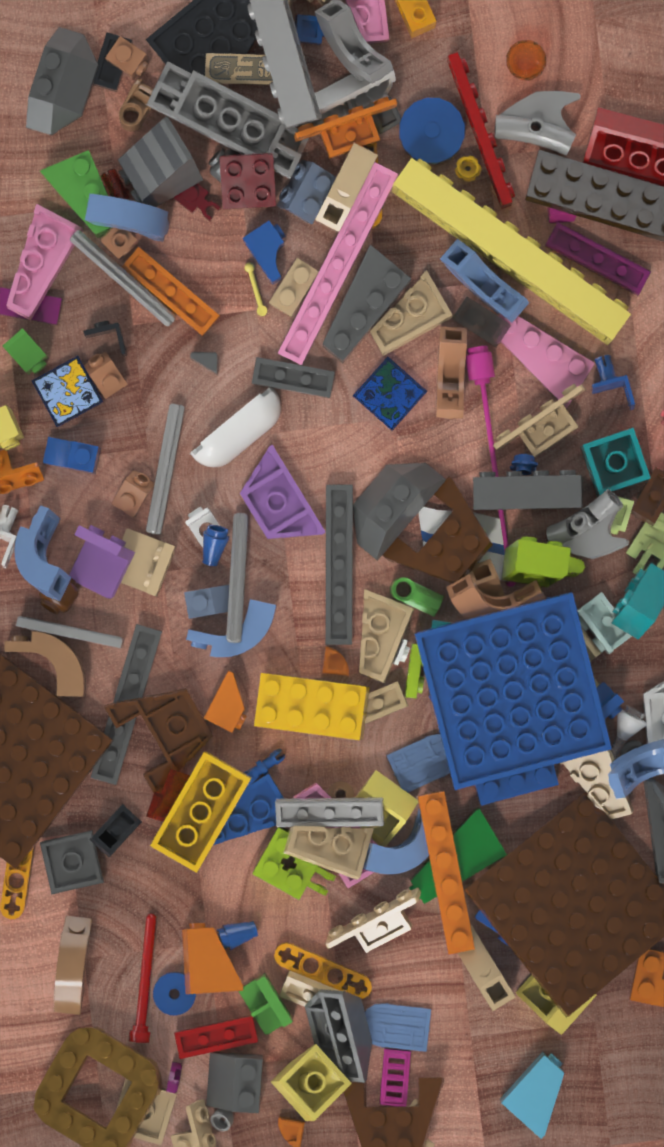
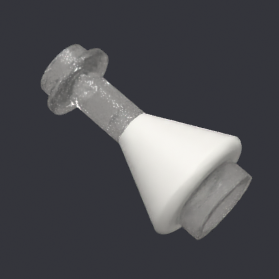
(628, 723)

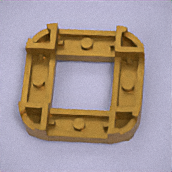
(117, 1056)

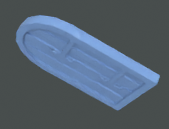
(419, 763)
(399, 1026)

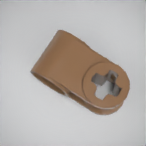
(136, 103)

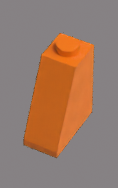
(206, 962)

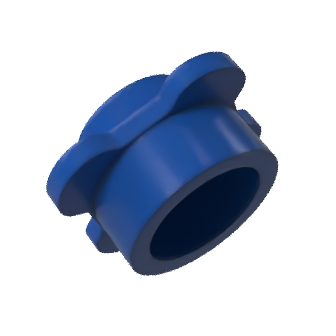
(524, 463)

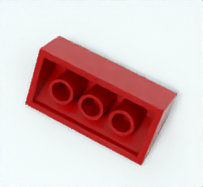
(627, 146)

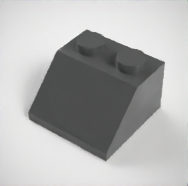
(234, 1081)

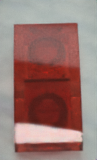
(163, 802)

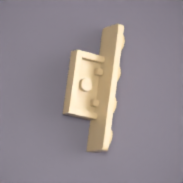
(546, 427)
(378, 926)
(200, 1125)

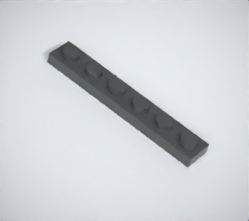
(339, 564)
(130, 686)

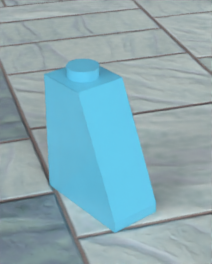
(535, 1093)

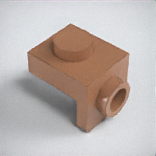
(128, 58)
(118, 241)
(105, 374)
(133, 493)

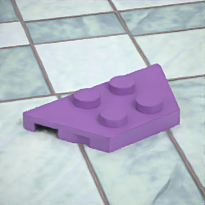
(278, 500)

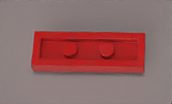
(216, 1037)

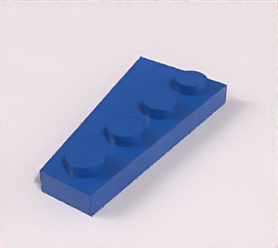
(253, 811)

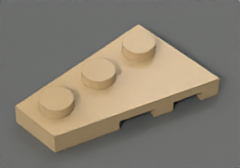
(412, 316)
(382, 634)
(593, 776)
(331, 848)

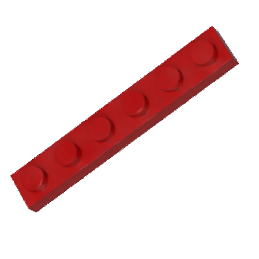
(477, 119)

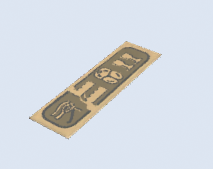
(237, 69)

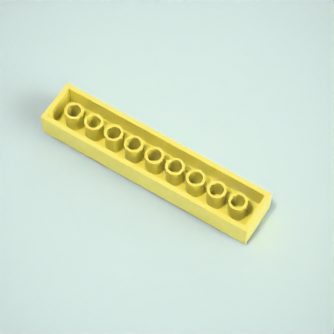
(510, 251)

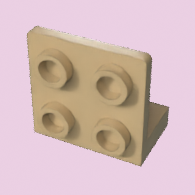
(149, 562)

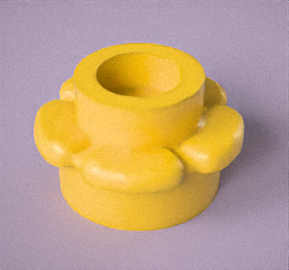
(462, 163)

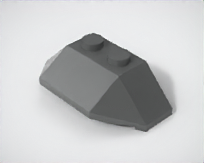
(61, 82)
(392, 504)
(655, 808)
(341, 1031)

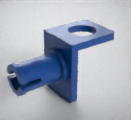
(611, 381)

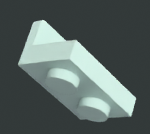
(597, 617)

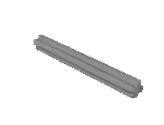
(123, 278)
(165, 469)
(237, 578)

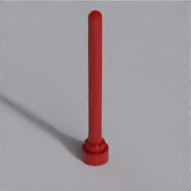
(140, 1031)

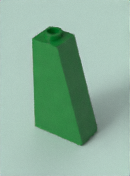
(475, 850)

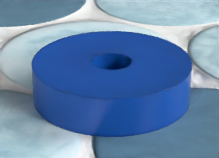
(162, 996)

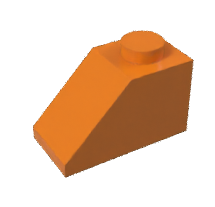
(227, 705)

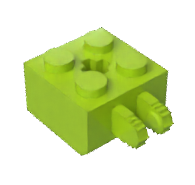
(531, 561)
(291, 880)

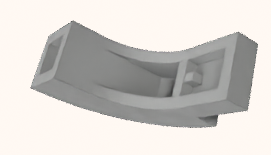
(348, 43)

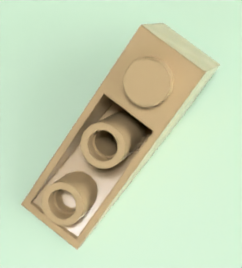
(346, 187)
(486, 974)

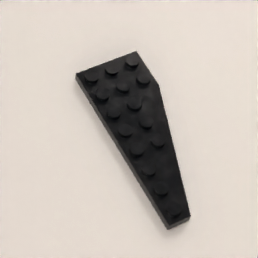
(204, 29)

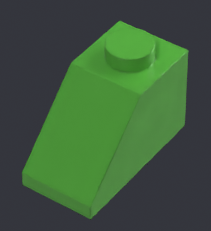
(26, 352)

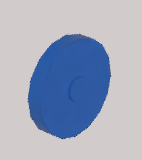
(431, 130)

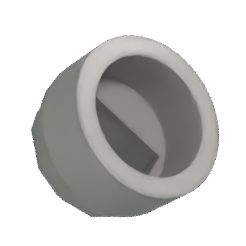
(218, 1123)

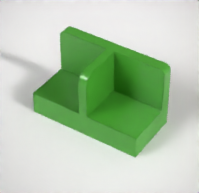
(266, 1004)

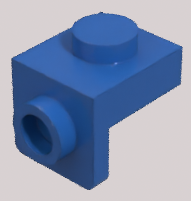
(609, 701)

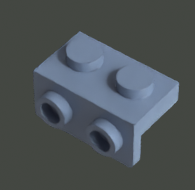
(306, 191)

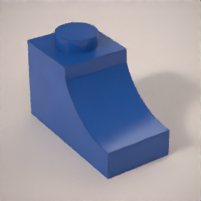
(264, 246)
(72, 455)

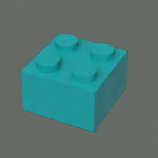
(615, 461)
(641, 602)

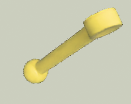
(261, 310)

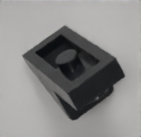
(115, 830)

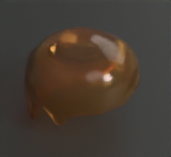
(526, 60)

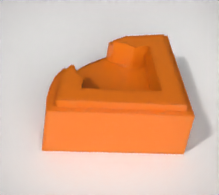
(335, 662)
(291, 1130)

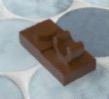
(651, 499)

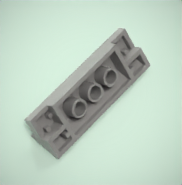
(226, 117)

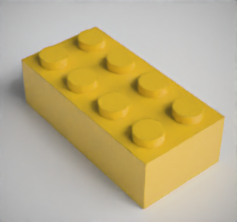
(311, 706)
(200, 811)

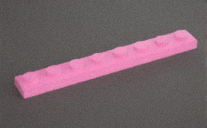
(338, 263)

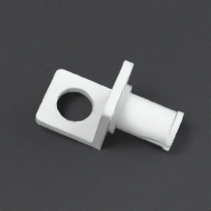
(5, 534)

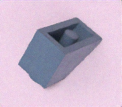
(207, 601)

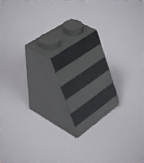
(159, 165)

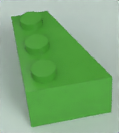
(74, 182)

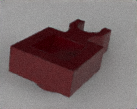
(194, 199)

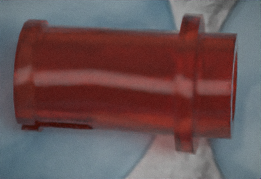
(115, 185)

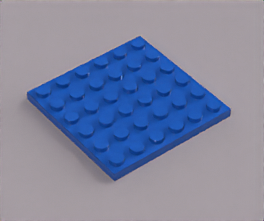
(513, 691)

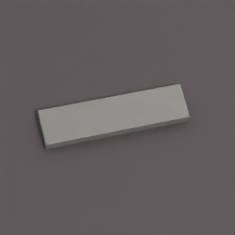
(68, 631)
(329, 812)

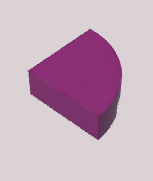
(174, 1077)

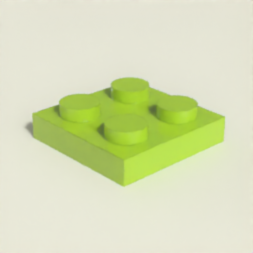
(414, 683)

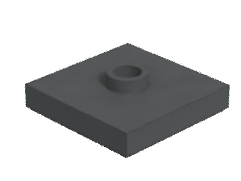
(71, 862)

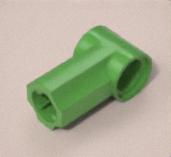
(418, 596)

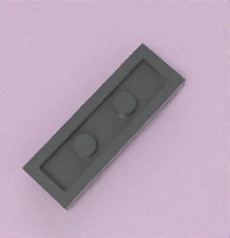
(293, 377)

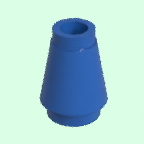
(214, 543)
(236, 934)

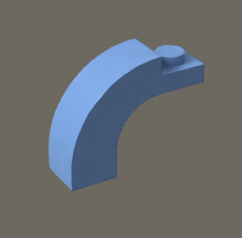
(128, 216)
(482, 282)
(31, 555)
(254, 628)
(636, 767)
(400, 857)

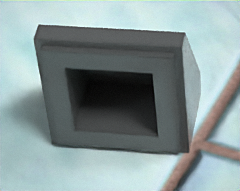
(387, 119)
(206, 359)

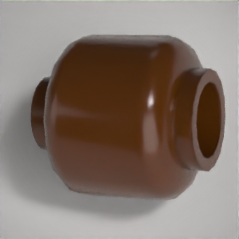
(67, 600)

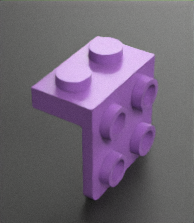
(100, 561)

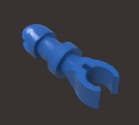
(262, 767)

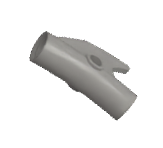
(541, 110)
(590, 528)

